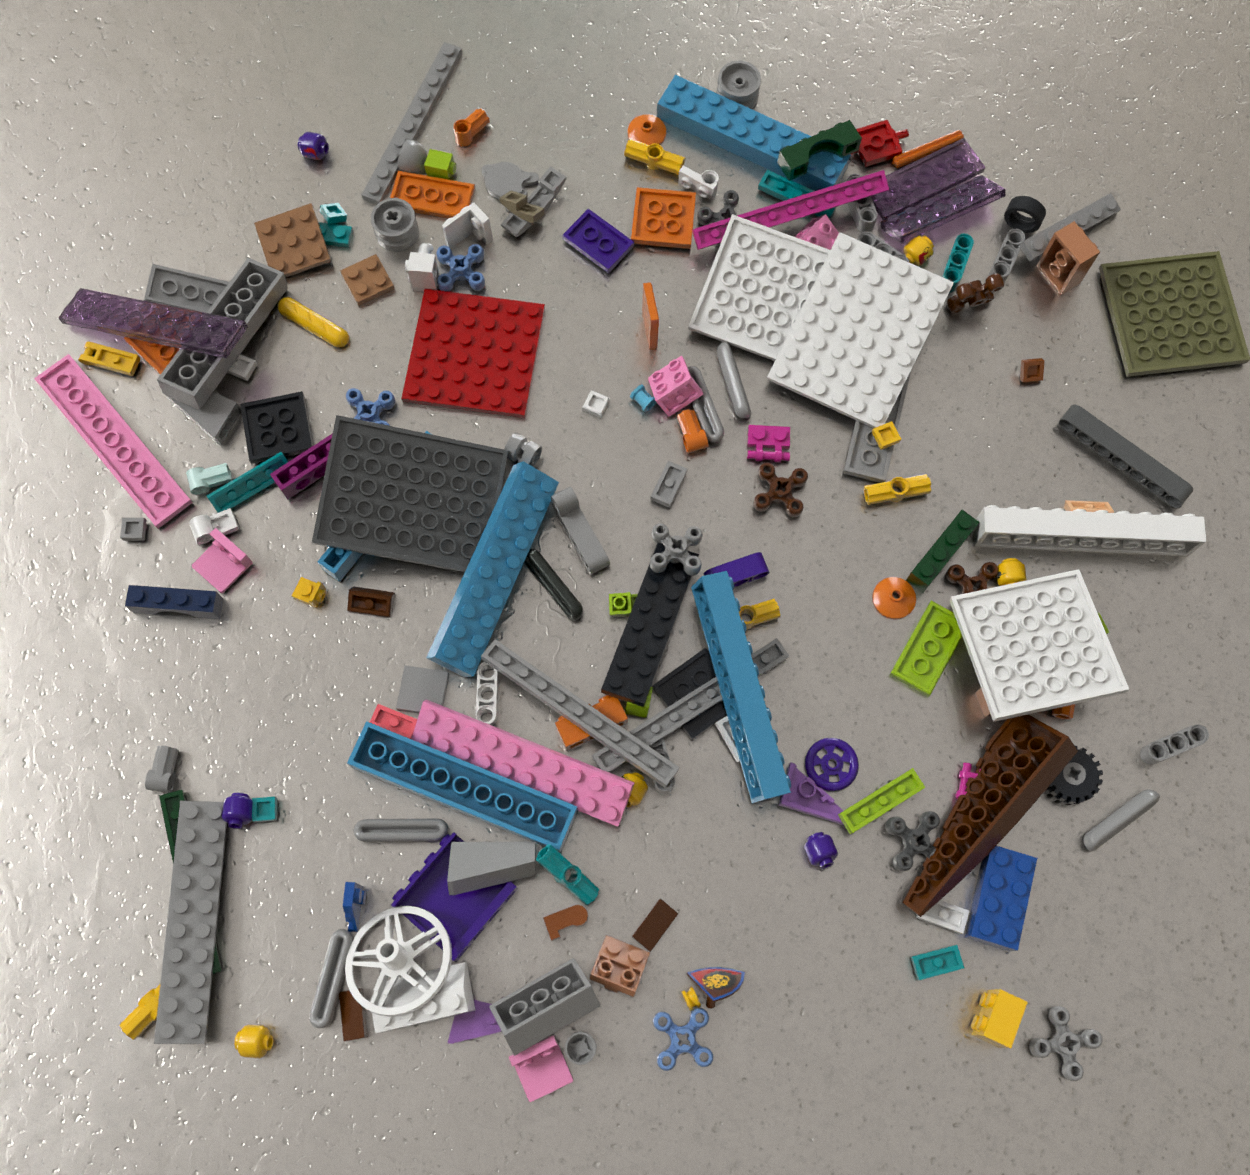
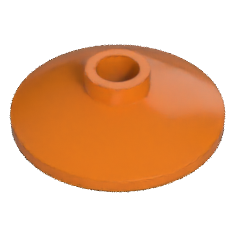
(653, 134)
(887, 604)

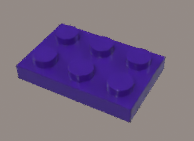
(598, 240)

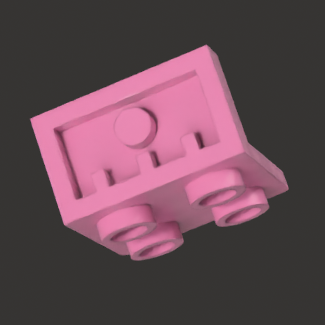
(819, 232)
(674, 386)
(222, 562)
(541, 1068)

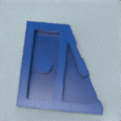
(353, 899)

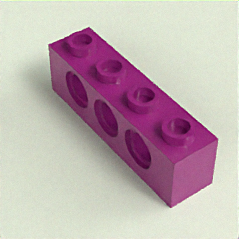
(303, 469)

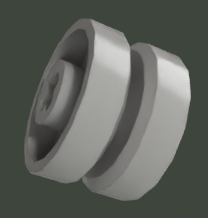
(740, 83)
(394, 224)

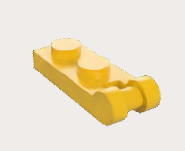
(109, 358)

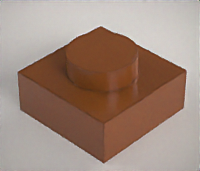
(1032, 370)

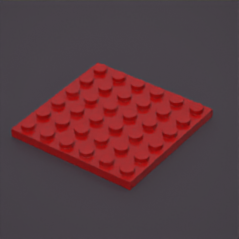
(474, 353)

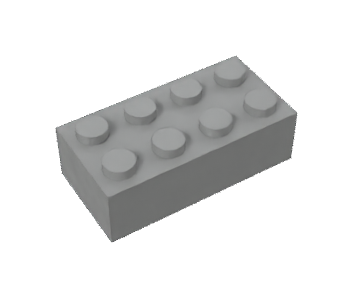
(544, 1006)

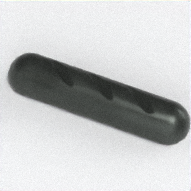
(553, 585)

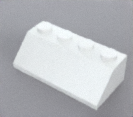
(452, 999)

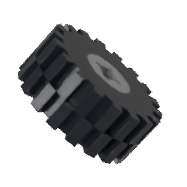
(1080, 788)

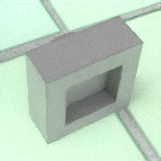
(133, 529)

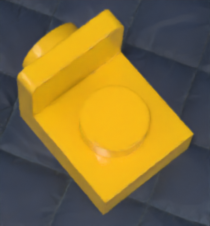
(309, 592)

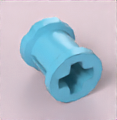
(643, 398)

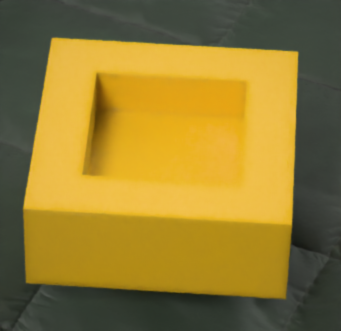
(886, 435)

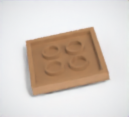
(293, 241)

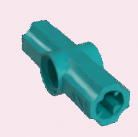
(558, 865)

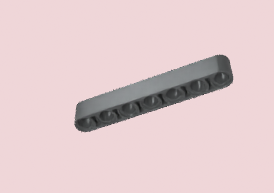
(1126, 456)

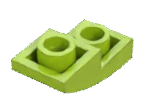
(621, 604)

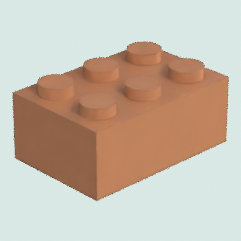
(1068, 258)

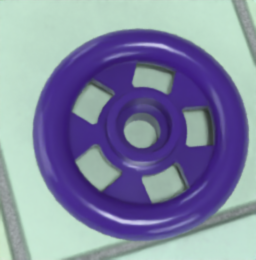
(822, 780)

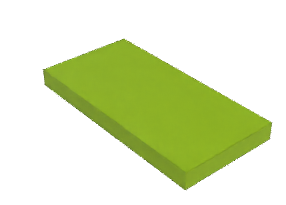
(928, 649)

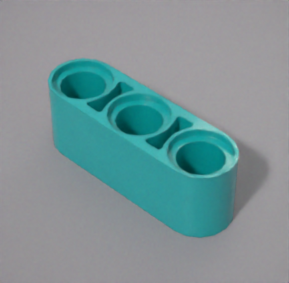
(959, 255)

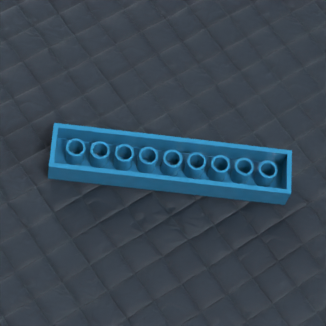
(743, 131)
(492, 570)
(740, 687)
(462, 786)

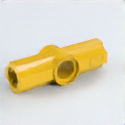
(645, 153)
(909, 486)
(760, 612)
(142, 1015)

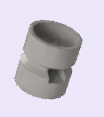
(521, 450)
(580, 1048)

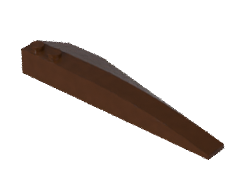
(1013, 775)

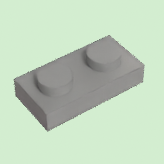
(668, 484)

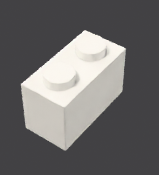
(422, 271)

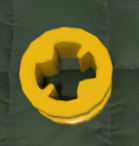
(691, 998)

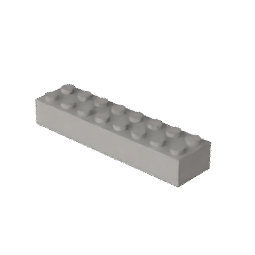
(247, 297)

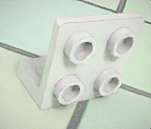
(468, 221)

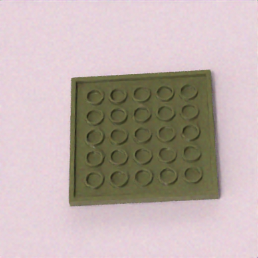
(1173, 313)

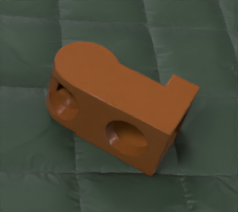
(566, 918)

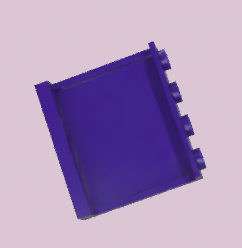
(461, 914)

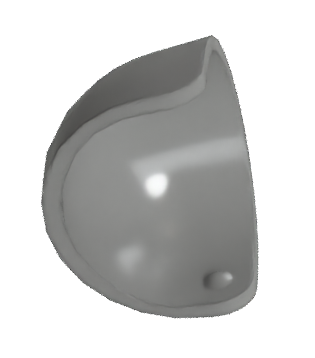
(412, 157)

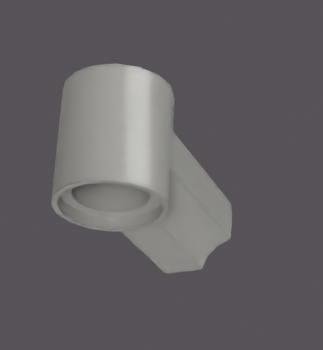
(161, 776)

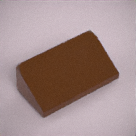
(370, 601)
(655, 925)
(352, 1017)

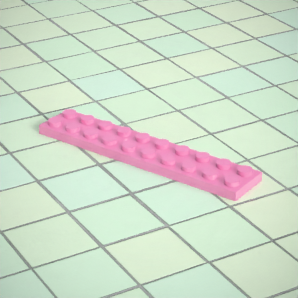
(113, 441)
(524, 762)

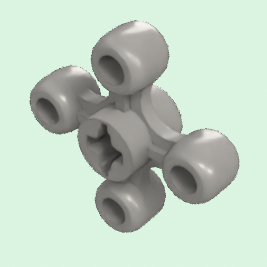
(676, 549)
(1069, 1052)

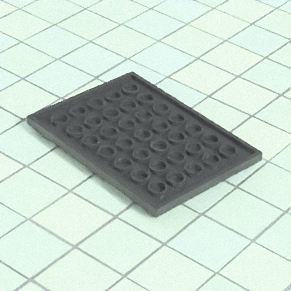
(407, 494)

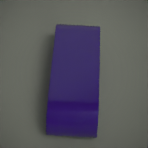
(743, 569)

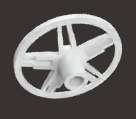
(397, 959)

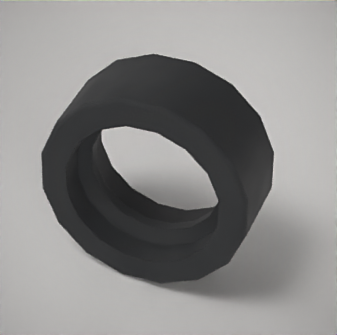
(1028, 205)

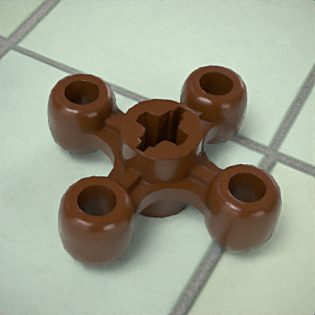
(975, 293)
(780, 496)
(967, 582)

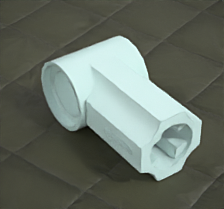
(202, 479)

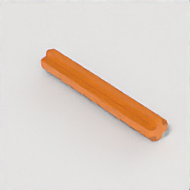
(926, 149)

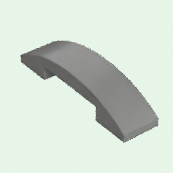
(542, 196)

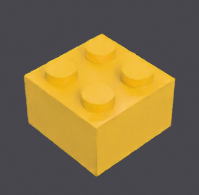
(998, 1018)

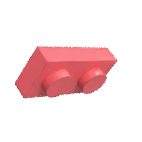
(394, 721)

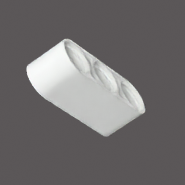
(487, 684)

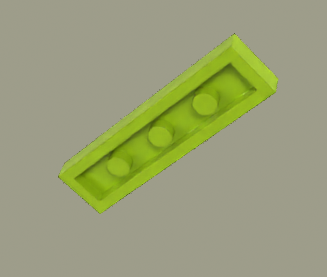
(881, 801)

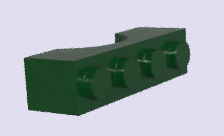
(840, 140)
(942, 551)

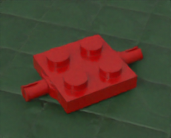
(879, 142)

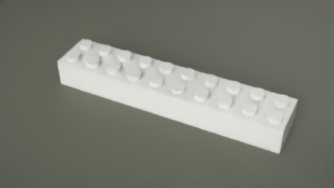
(1089, 530)

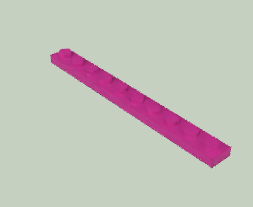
(798, 207)

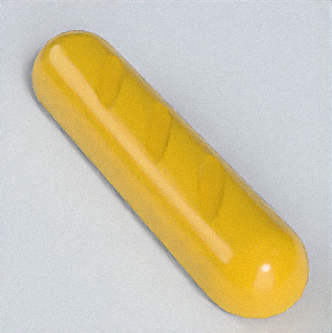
(313, 322)

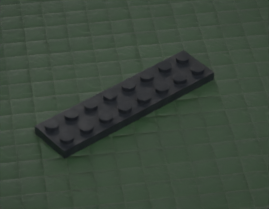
(647, 633)

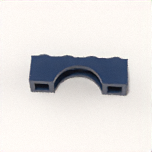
(188, 601)

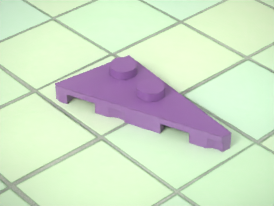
(808, 797)
(474, 1023)

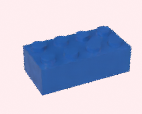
(1001, 899)

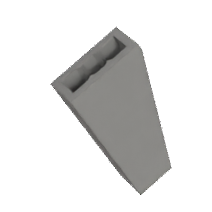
(214, 417)
(488, 864)

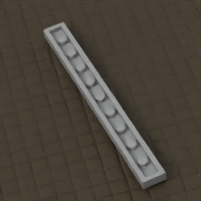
(412, 122)
(688, 707)
(580, 713)

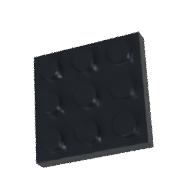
(276, 426)
(683, 681)

